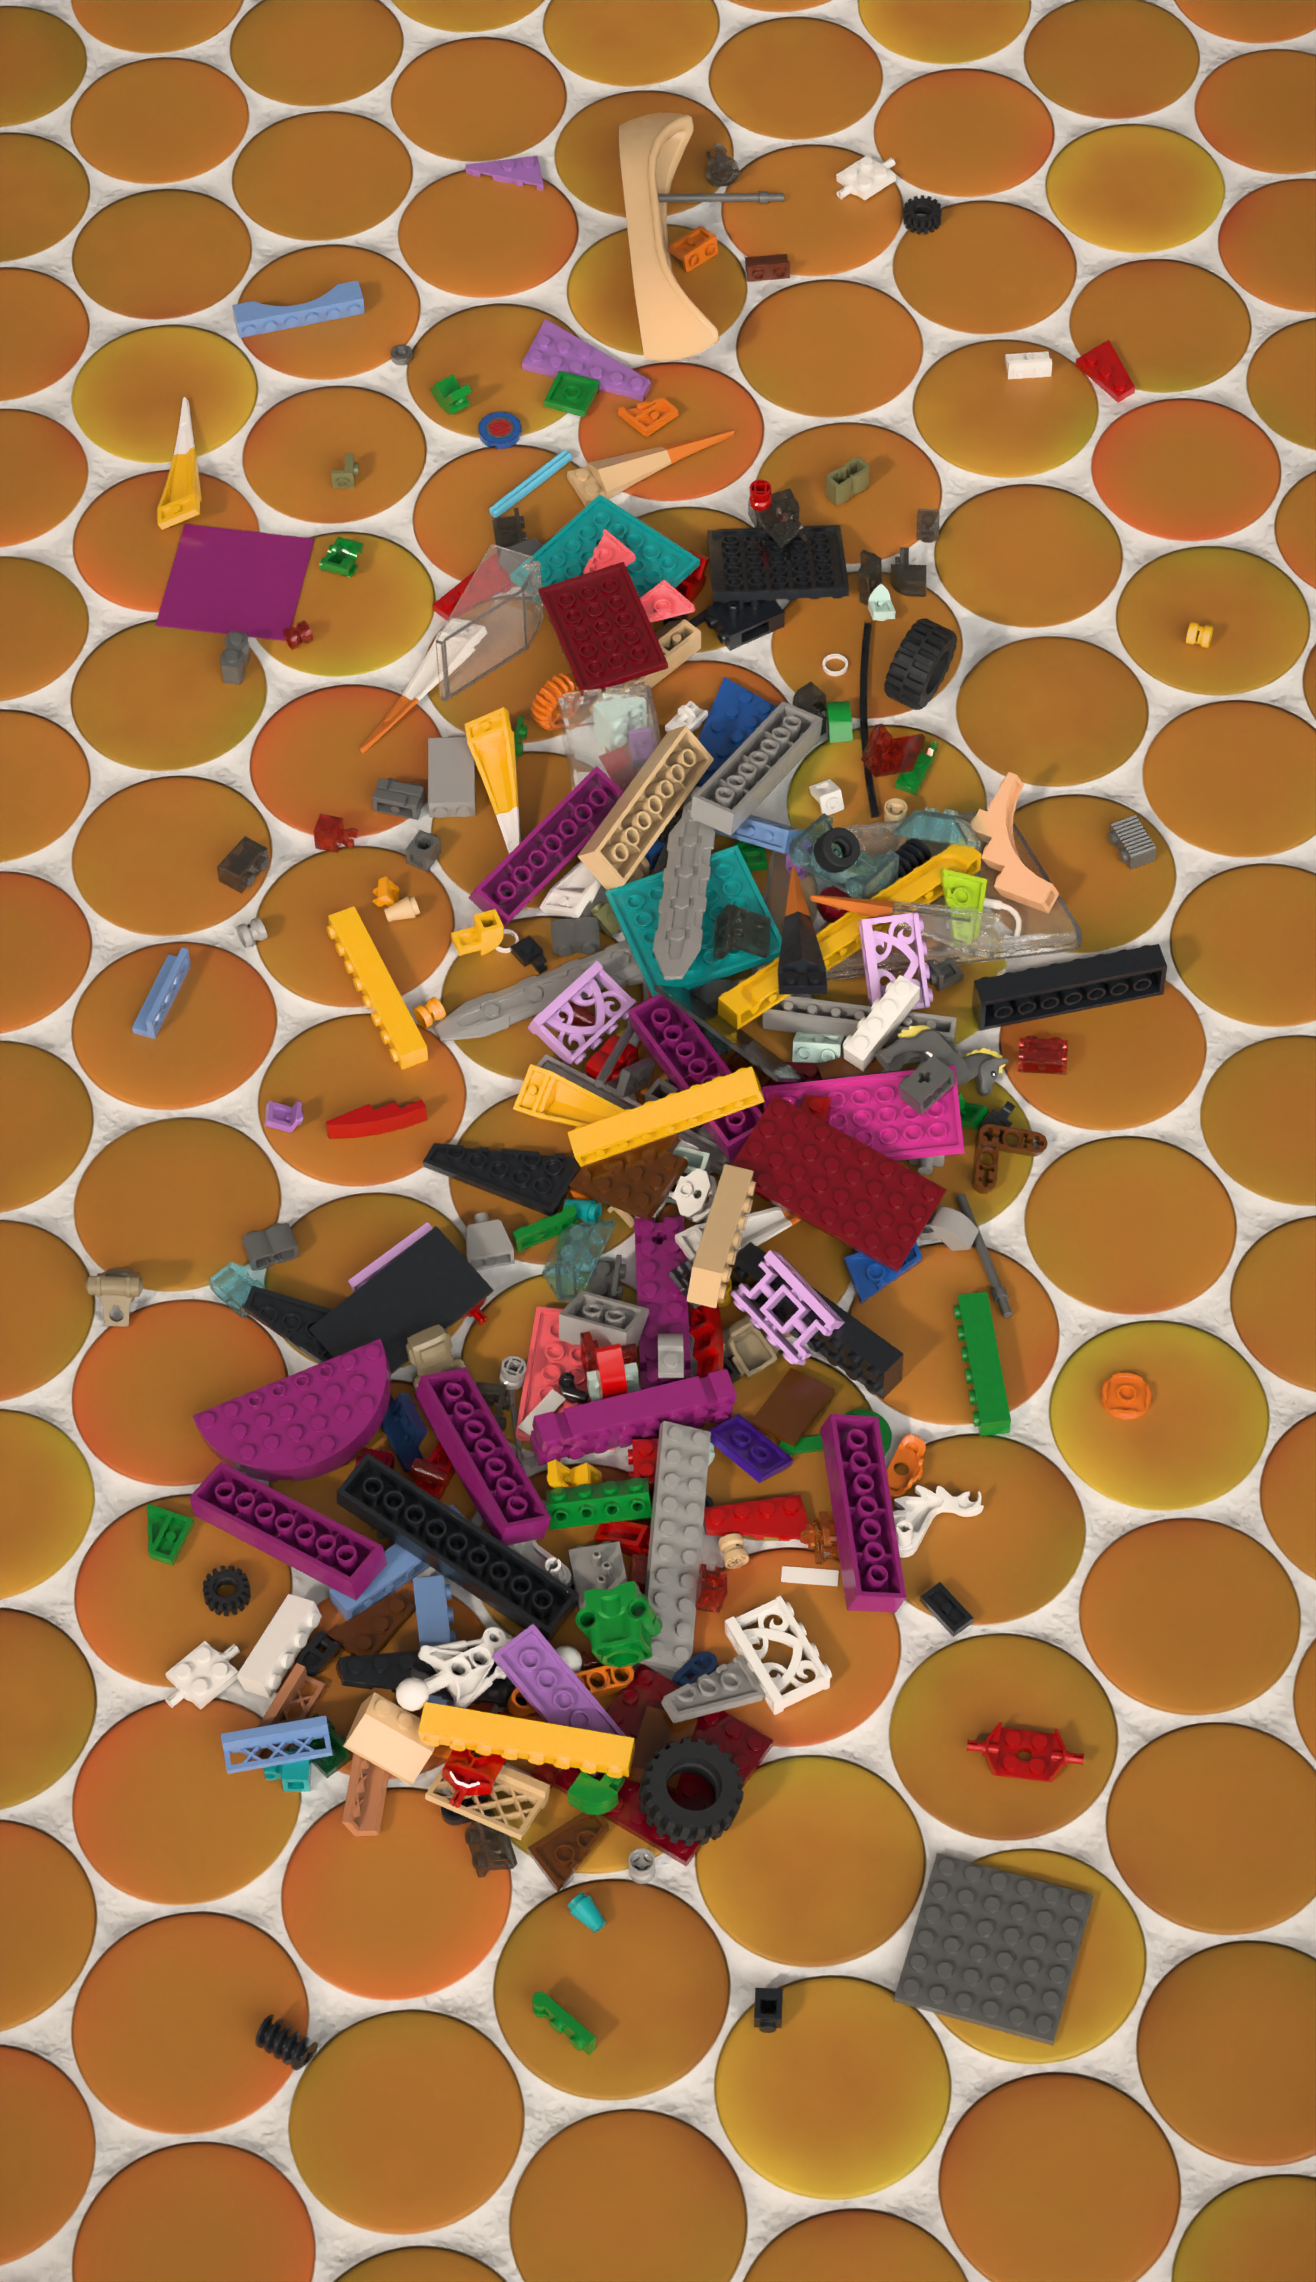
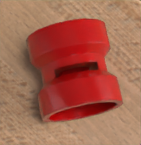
(760, 495)

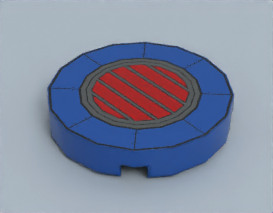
(500, 430)

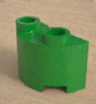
(342, 557)

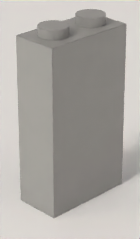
(451, 778)

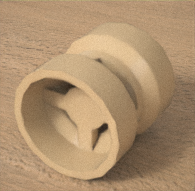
(895, 810)
(734, 1553)

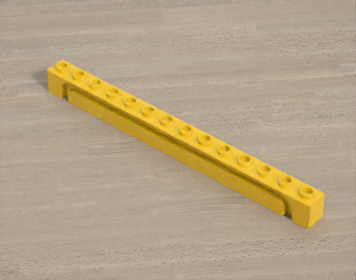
(842, 937)

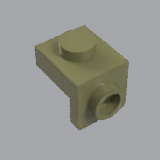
(346, 477)
(605, 918)

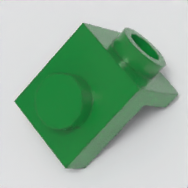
(971, 1114)

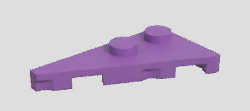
(514, 171)

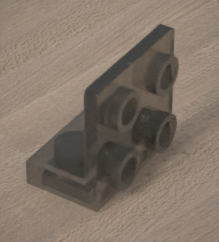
(742, 931)

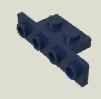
(404, 1429)

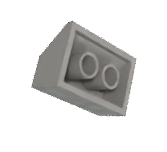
(605, 1318)

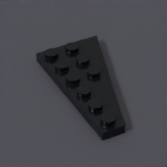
(515, 1175)

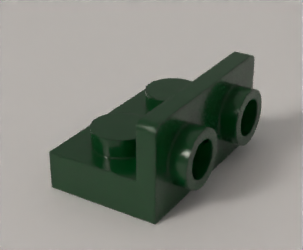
(340, 1757)

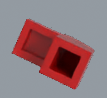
(696, 580)

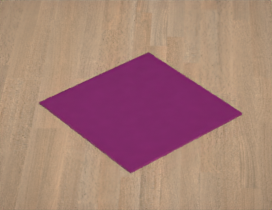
(235, 582)

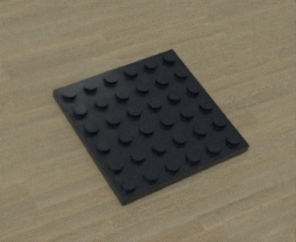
(753, 567)

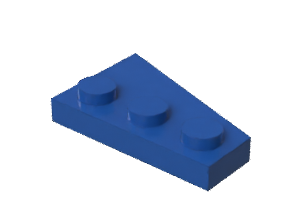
(871, 1277)

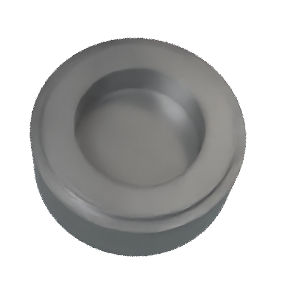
(401, 355)

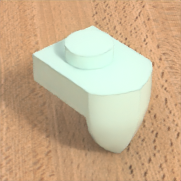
(880, 604)

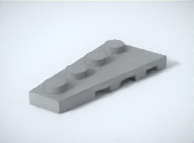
(721, 1690)

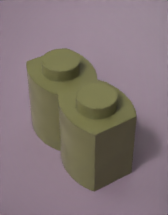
(847, 480)

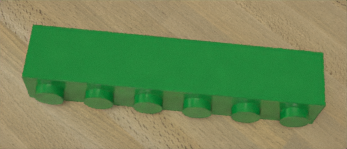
(983, 1364)

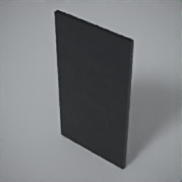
(736, 1039)
(414, 1292)

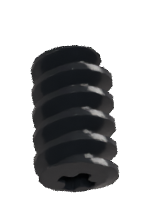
(911, 855)
(283, 2044)

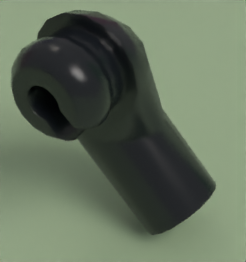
(569, 1389)

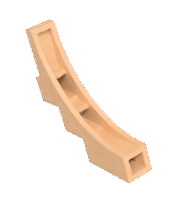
(996, 828)

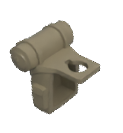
(115, 1287)
(749, 1347)
(431, 1352)

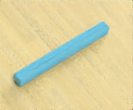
(530, 484)

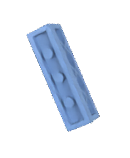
(765, 833)
(162, 994)
(272, 1736)

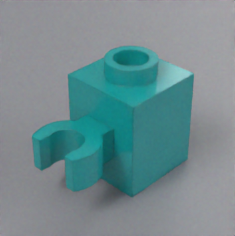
(294, 1776)

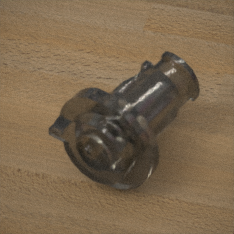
(722, 169)

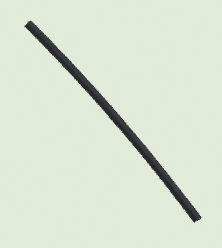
(863, 718)

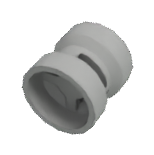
(252, 932)
(512, 1372)
(641, 1859)

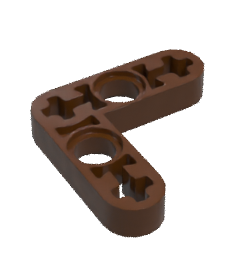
(993, 1147)

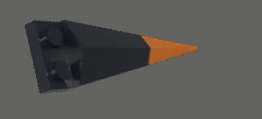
(800, 960)

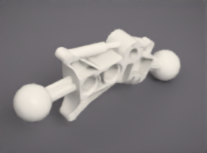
(473, 1681)

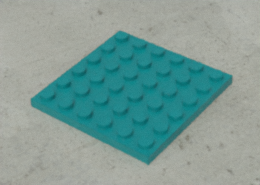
(574, 544)
(731, 883)

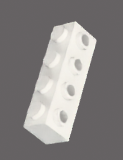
(881, 1022)
(279, 1646)

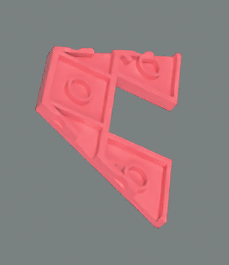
(661, 601)

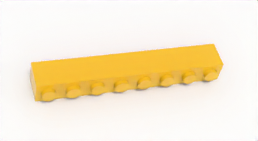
(377, 988)
(666, 1116)
(526, 1740)

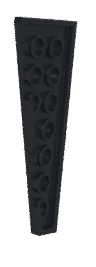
(390, 1669)

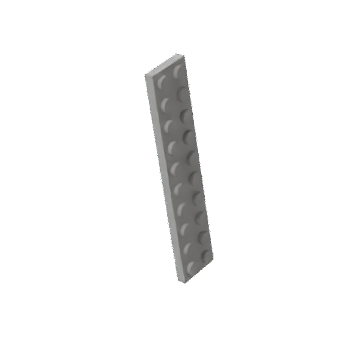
(676, 1540)

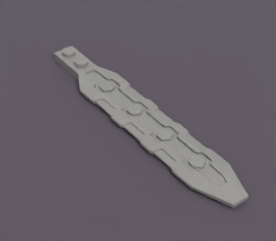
(684, 894)
(531, 995)

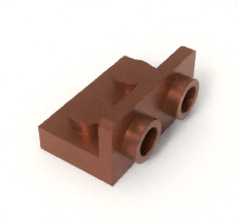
(767, 267)

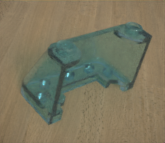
(860, 880)

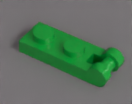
(544, 1229)
(563, 2022)

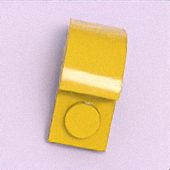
(482, 937)
(563, 1477)

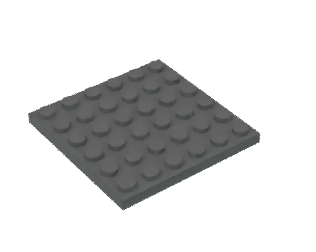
(994, 1949)

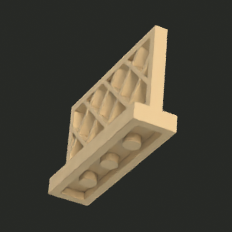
(516, 1784)

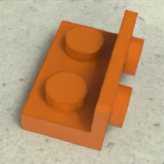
(694, 248)

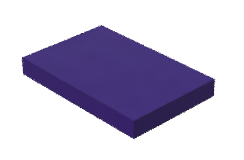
(749, 1448)

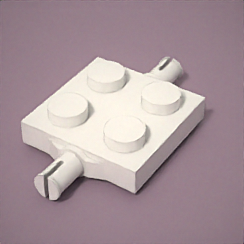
(865, 177)
(202, 1675)

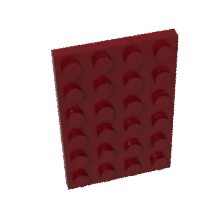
(603, 628)

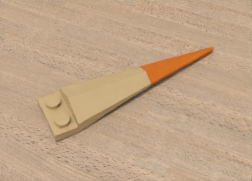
(620, 472)

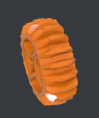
(545, 706)

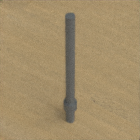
(761, 197)
(614, 1056)
(998, 1292)

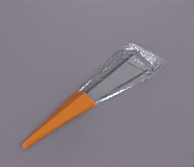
(952, 925)

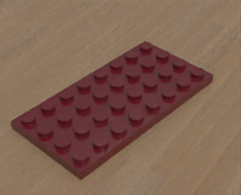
(838, 1183)

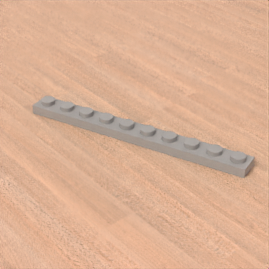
(717, 1158)

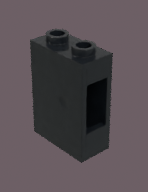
(744, 622)

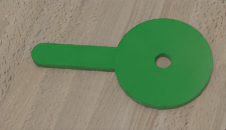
(814, 1443)

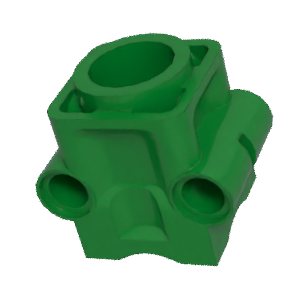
(619, 1624)

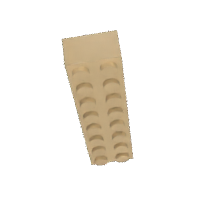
(645, 808)

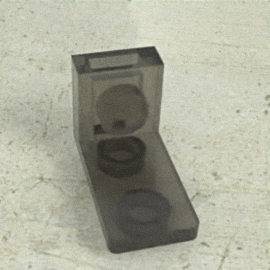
(496, 1396)

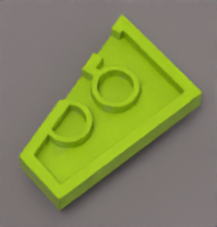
(963, 889)

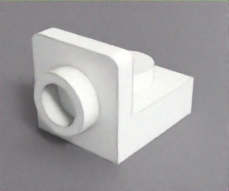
(828, 796)

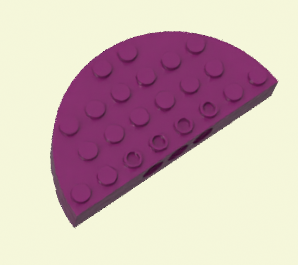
(304, 1420)

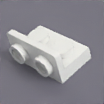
(1028, 365)

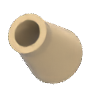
(403, 909)

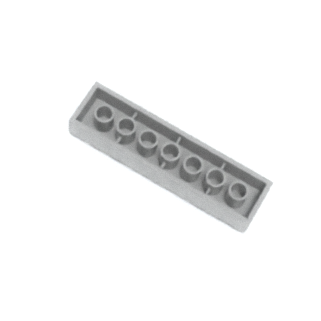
(756, 768)

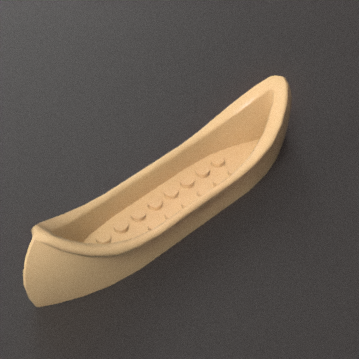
(649, 158)

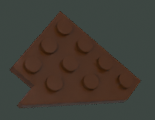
(633, 1179)

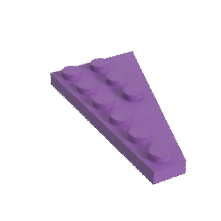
(561, 351)

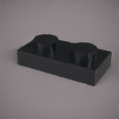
(946, 1609)

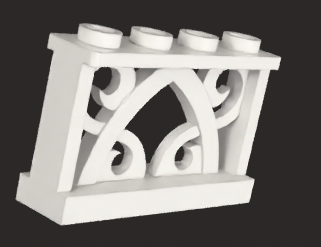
(773, 1687)

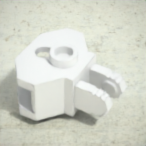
(692, 1195)

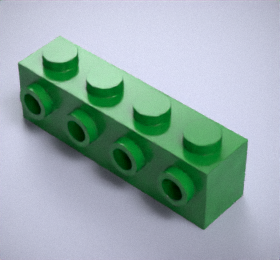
(599, 1503)

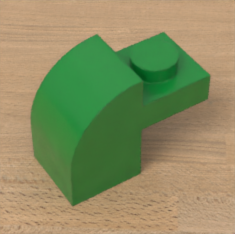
(450, 395)
(839, 721)
(593, 1795)

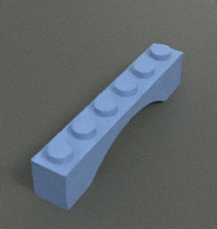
(257, 318)

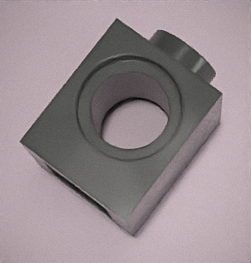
(423, 850)

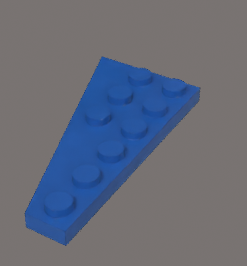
(730, 722)

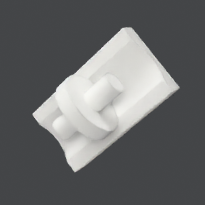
(689, 716)

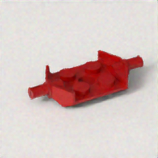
(1005, 1744)
(471, 1774)

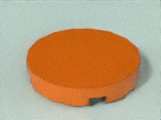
(1126, 1395)

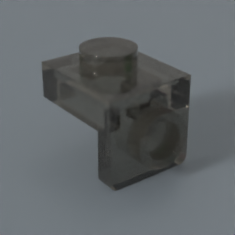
(928, 525)

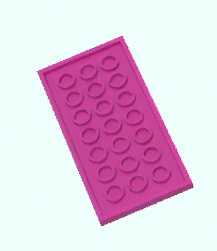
(875, 1115)

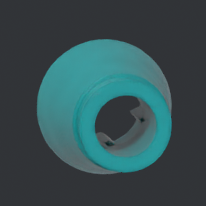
(586, 1208)
(586, 1911)

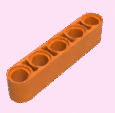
(603, 1674)

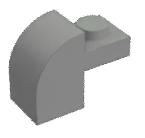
(952, 1227)
(670, 1355)

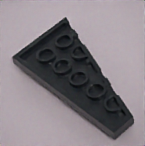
(288, 1319)

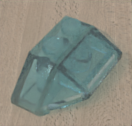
(938, 828)
(576, 1257)

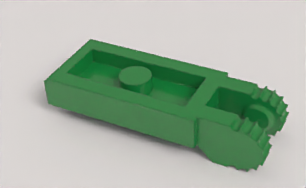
(912, 781)

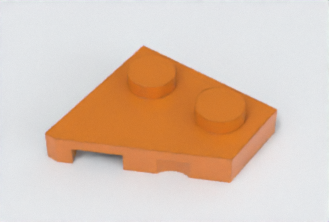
(649, 415)

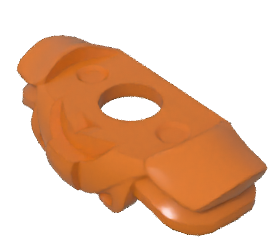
(910, 1453)

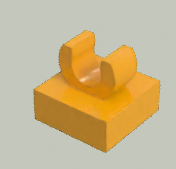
(386, 892)

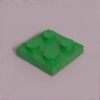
(572, 393)

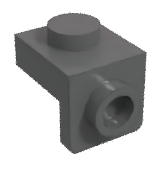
(944, 974)

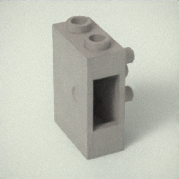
(596, 1567)

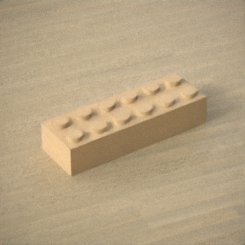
(721, 1236)

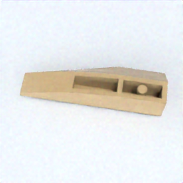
(678, 642)

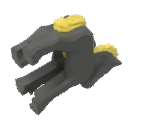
(924, 1042)

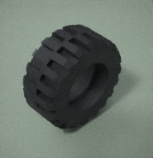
(920, 664)
(699, 1760)

